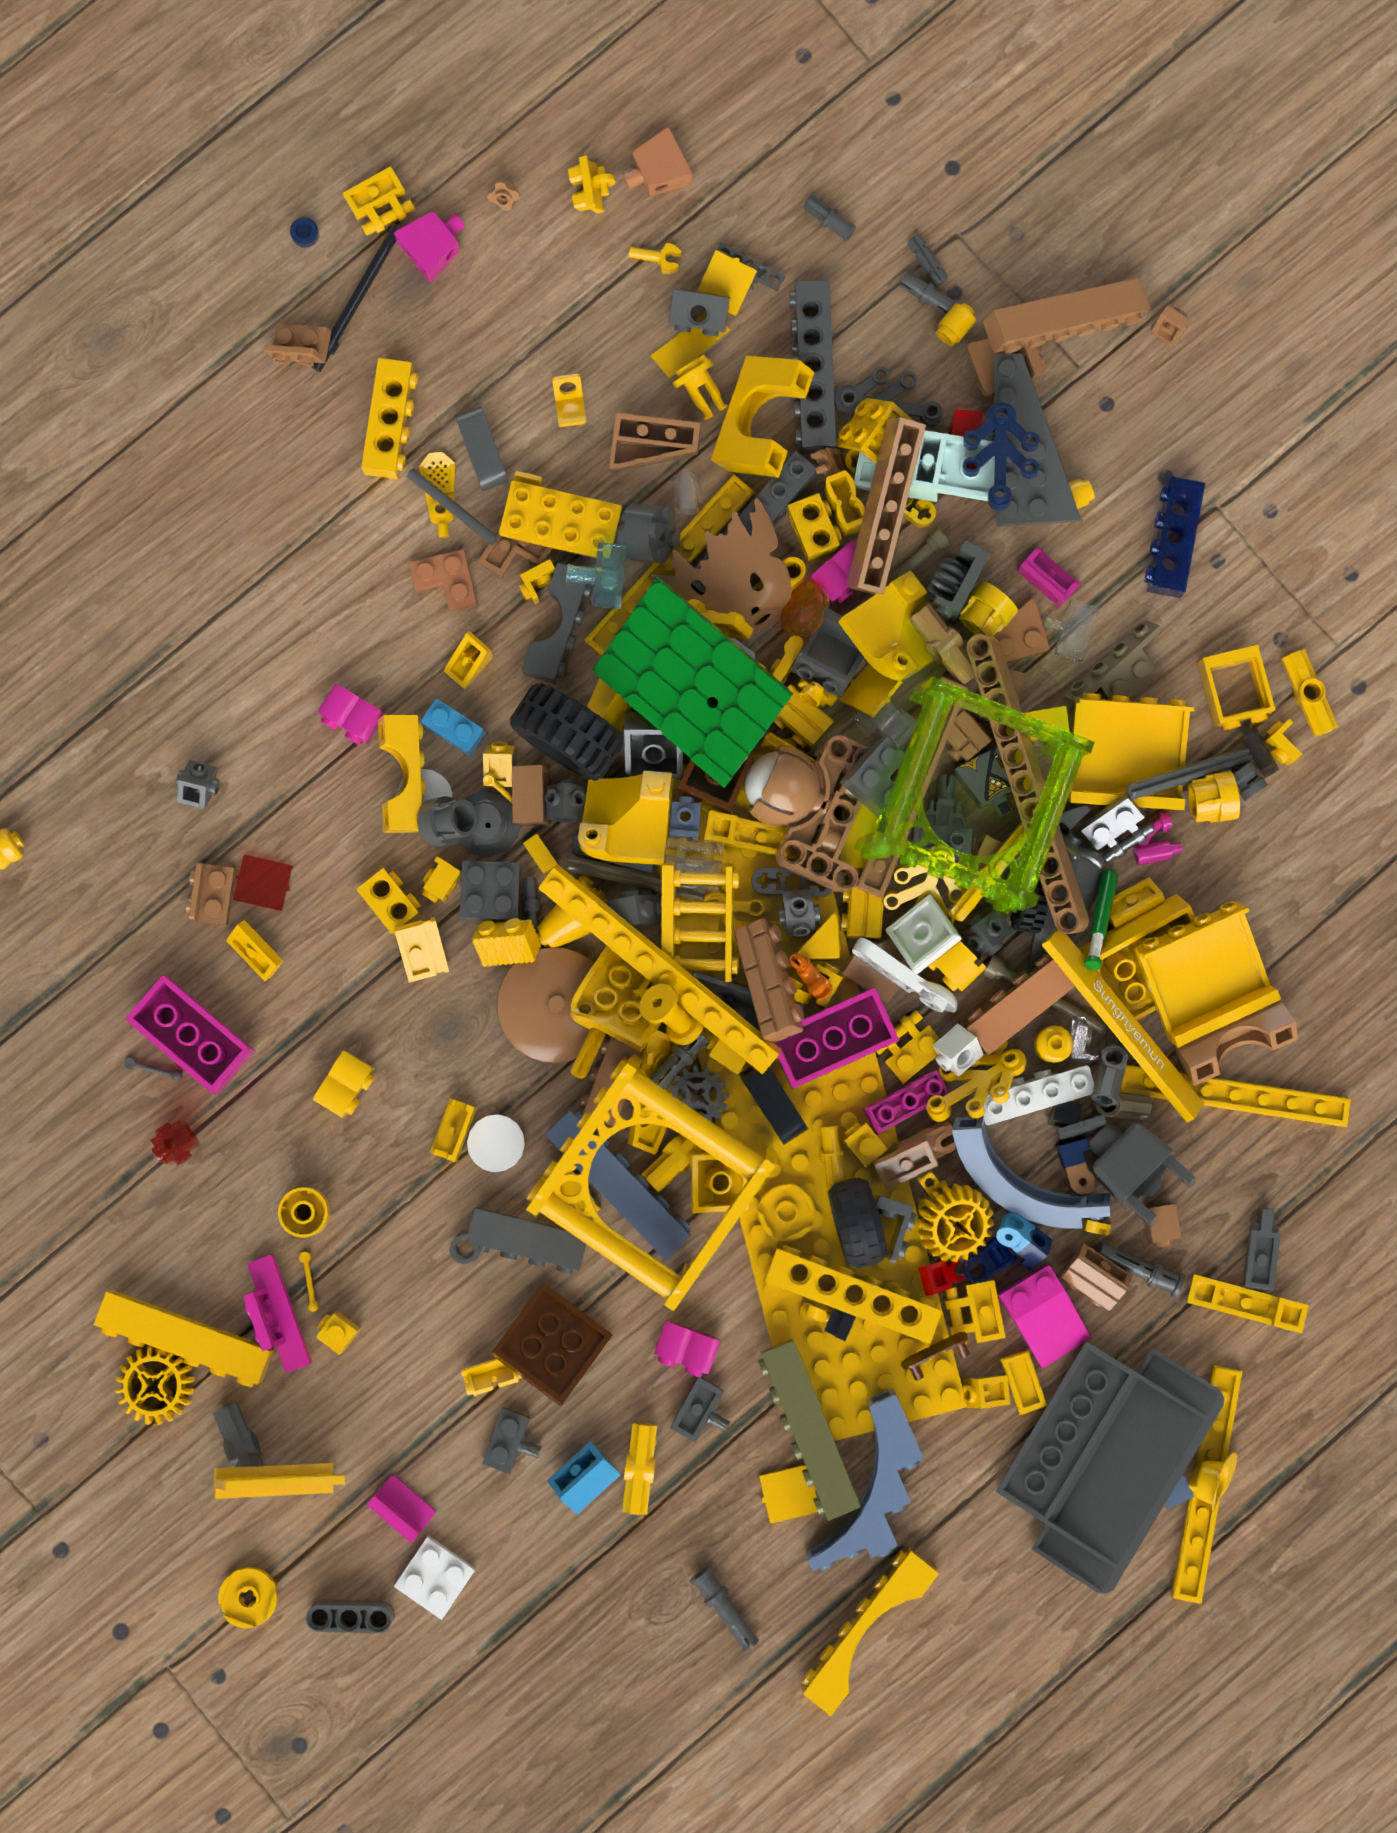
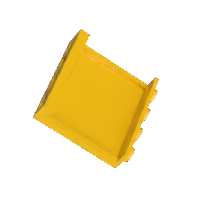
(1129, 745)
(1205, 974)

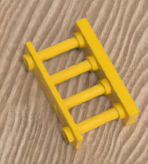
(674, 906)

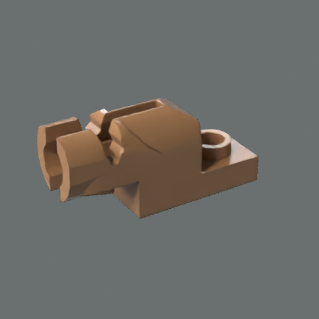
(916, 1154)

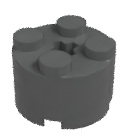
(649, 532)

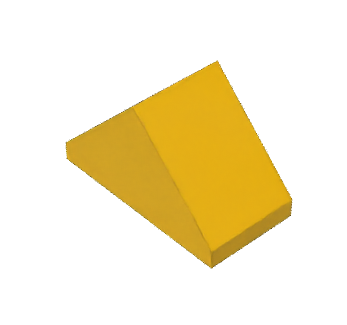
(468, 660)
(824, 943)

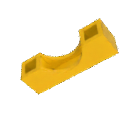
(401, 738)

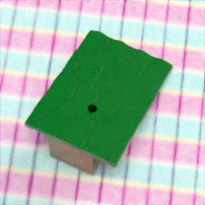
(692, 682)

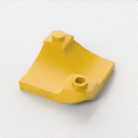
(884, 632)
(628, 818)
(613, 998)

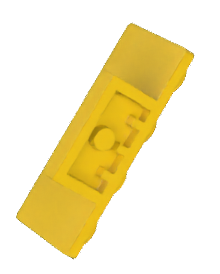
(558, 519)

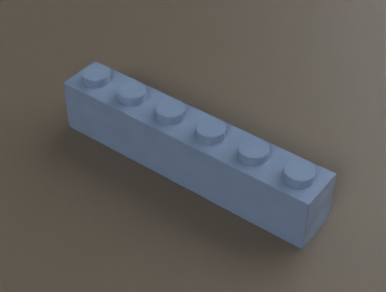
(626, 1191)

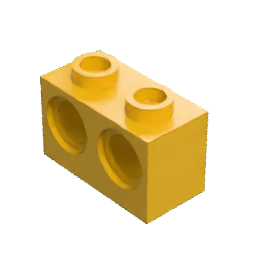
(807, 529)
(384, 906)

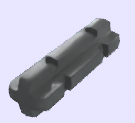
(927, 260)

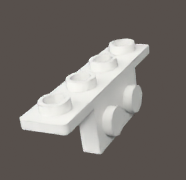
(1040, 1093)

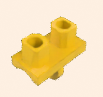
(594, 182)

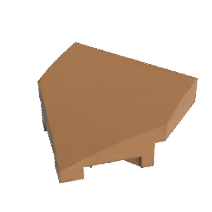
(869, 977)

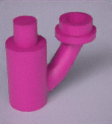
(1160, 850)

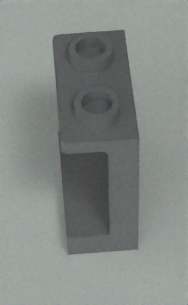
(975, 559)
(829, 656)

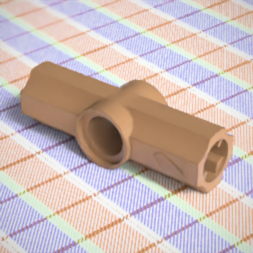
(943, 643)

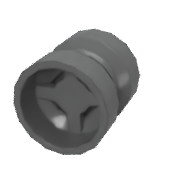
(1245, 774)

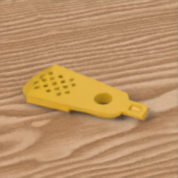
(440, 519)

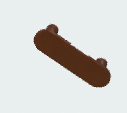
(913, 1361)

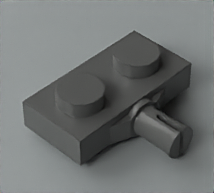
(699, 1410)
(509, 1441)

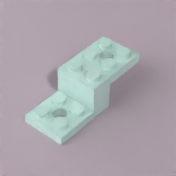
(939, 469)

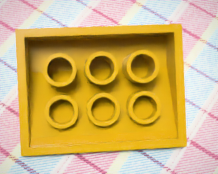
(1119, 962)

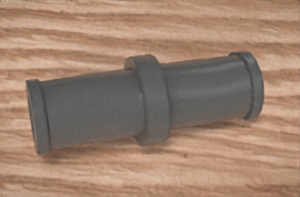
(926, 293)

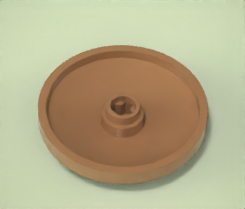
(537, 1005)

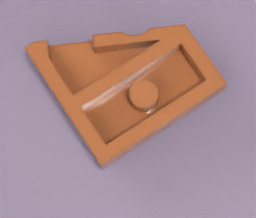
(1023, 634)

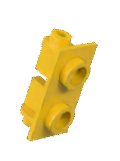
(482, 1375)

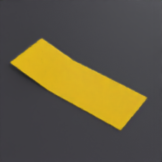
(684, 348)

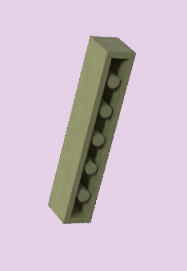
(810, 1429)

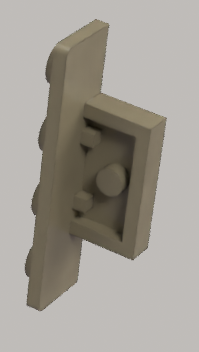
(1121, 669)

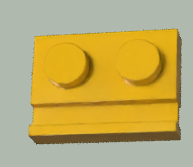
(421, 949)

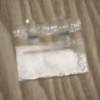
(696, 865)

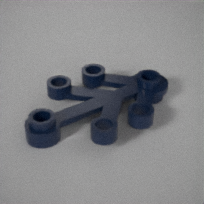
(1001, 449)

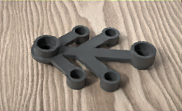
(887, 395)

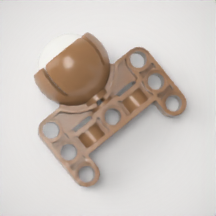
(799, 794)

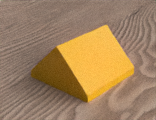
(713, 1184)

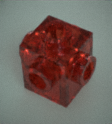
(184, 1143)

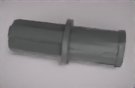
(829, 217)

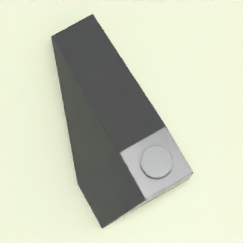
(1088, 880)

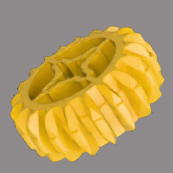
(952, 1240)
(136, 1401)

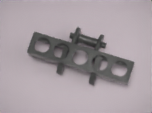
(762, 268)

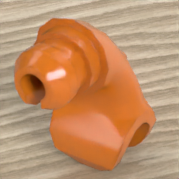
(814, 980)

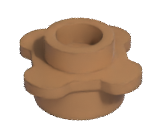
(506, 189)

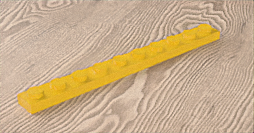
(659, 968)

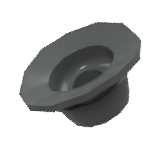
(502, 833)

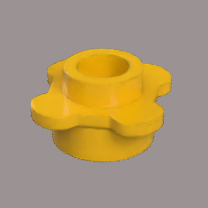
(812, 693)

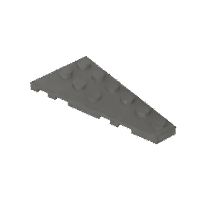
(1047, 495)

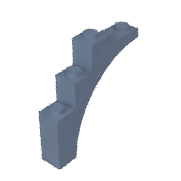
(885, 1492)

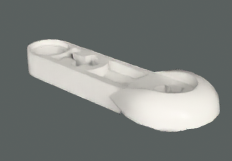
(931, 994)

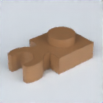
(829, 461)

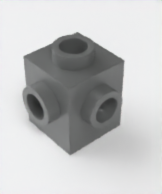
(197, 784)
(565, 801)
(798, 913)
(981, 935)

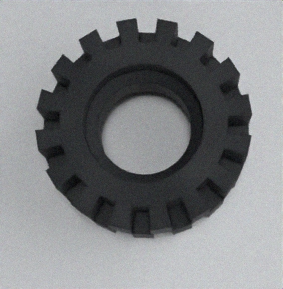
(1033, 918)

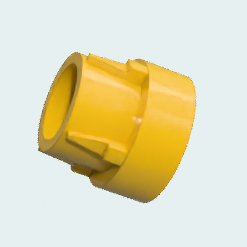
(987, 610)
(1214, 798)
(319, 1212)

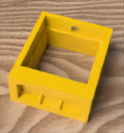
(1232, 658)

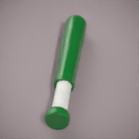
(1102, 912)

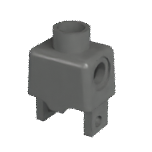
(1133, 1166)

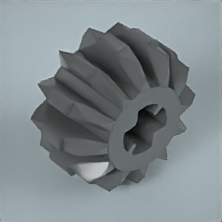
(947, 579)

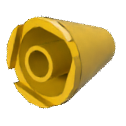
(560, 927)

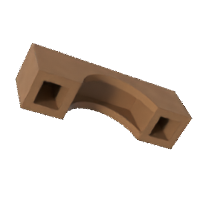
(1267, 1027)

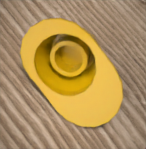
(1213, 1479)

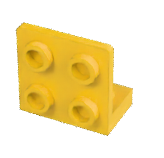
(868, 426)

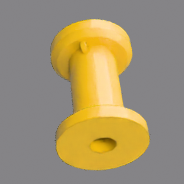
(661, 1005)

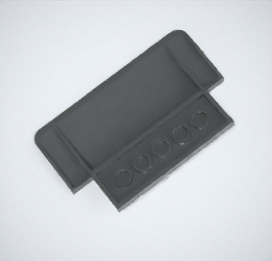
(1109, 1459)

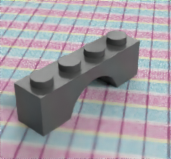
(546, 658)

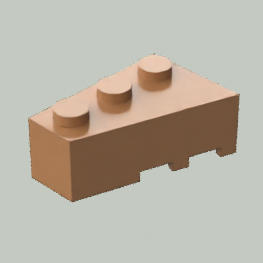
(651, 440)

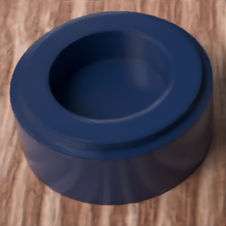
(304, 232)

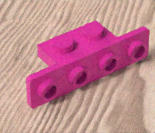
(274, 1315)

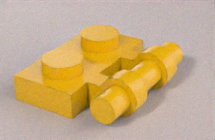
(374, 194)
(916, 1053)
(984, 1311)

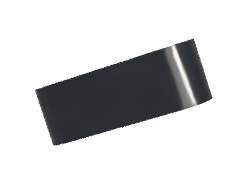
(774, 1103)

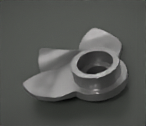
(1078, 849)

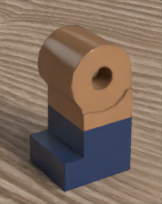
(1074, 1165)

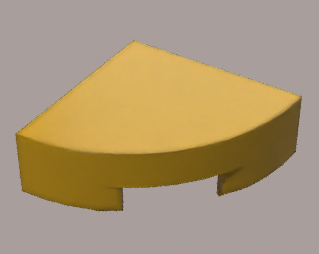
(1096, 1227)

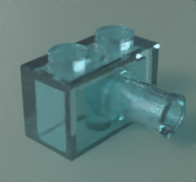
(604, 577)

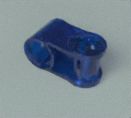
(990, 1261)

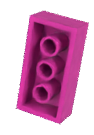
(190, 1034)
(836, 1038)

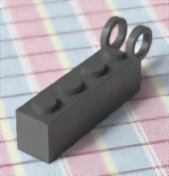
(523, 1238)

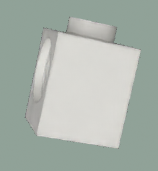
(957, 1050)

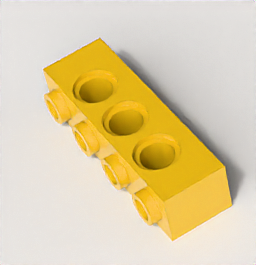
(389, 375)

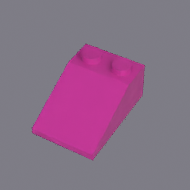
(1044, 1315)

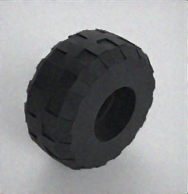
(857, 1222)

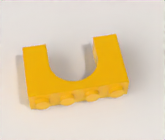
(758, 382)

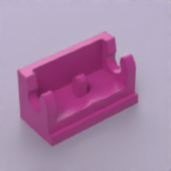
(1048, 577)

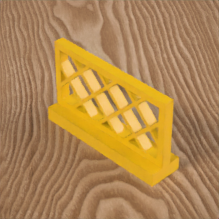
(275, 1480)

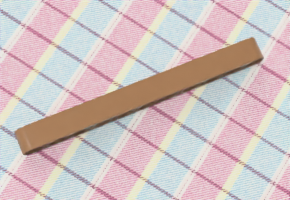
(1017, 773)

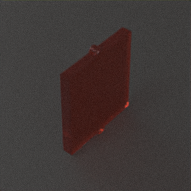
(262, 882)

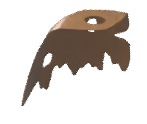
(730, 567)

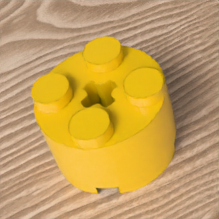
(958, 967)

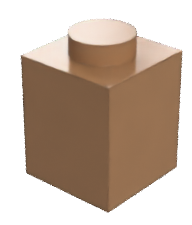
(1167, 1225)

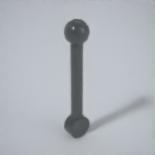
(131, 1063)

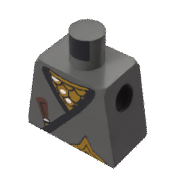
(986, 781)

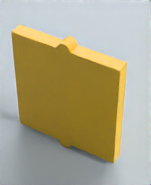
(728, 278)
(869, 691)
(787, 1494)

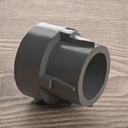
(446, 820)

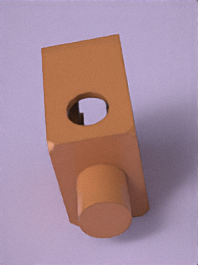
(659, 165)

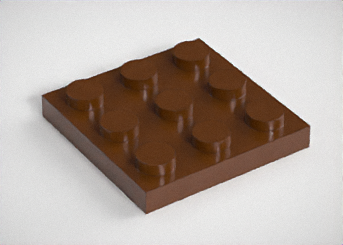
(551, 1344)

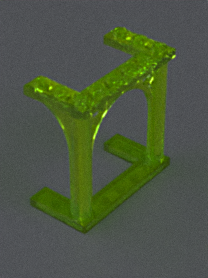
(890, 830)

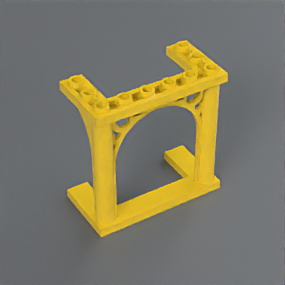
(633, 1084)

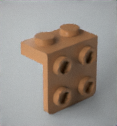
(982, 361)

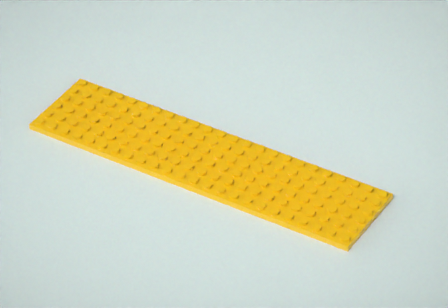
(872, 1354)

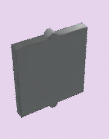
(1081, 1129)

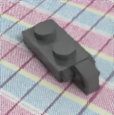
(1262, 1252)

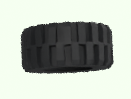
(567, 731)

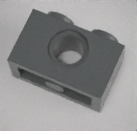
(715, 305)

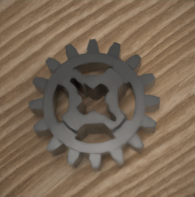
(710, 1082)

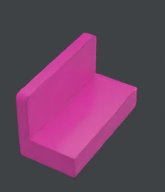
(401, 1508)

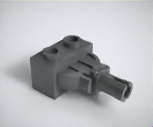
(946, 825)

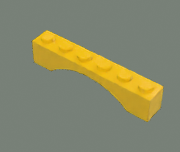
(906, 1581)

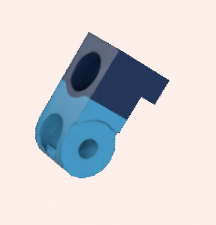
(1024, 1239)

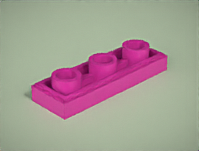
(893, 1109)

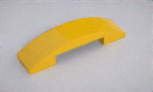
(746, 834)
(1247, 1303)

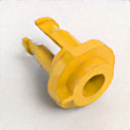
(696, 375)

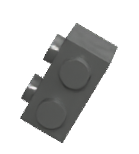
(639, 908)

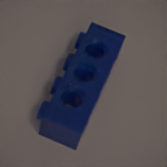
(1189, 496)

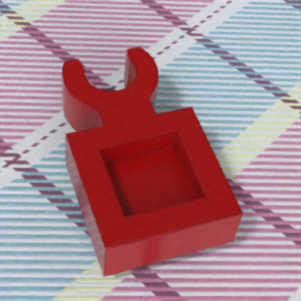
(939, 1276)

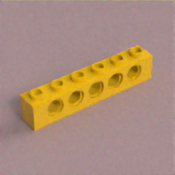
(920, 1328)

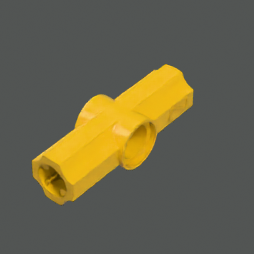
(1301, 675)
(675, 1159)
(639, 1468)

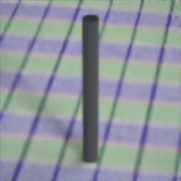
(452, 506)

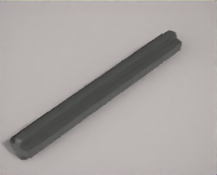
(1187, 773)

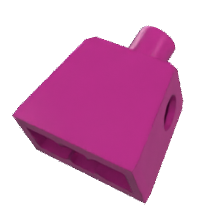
(430, 242)

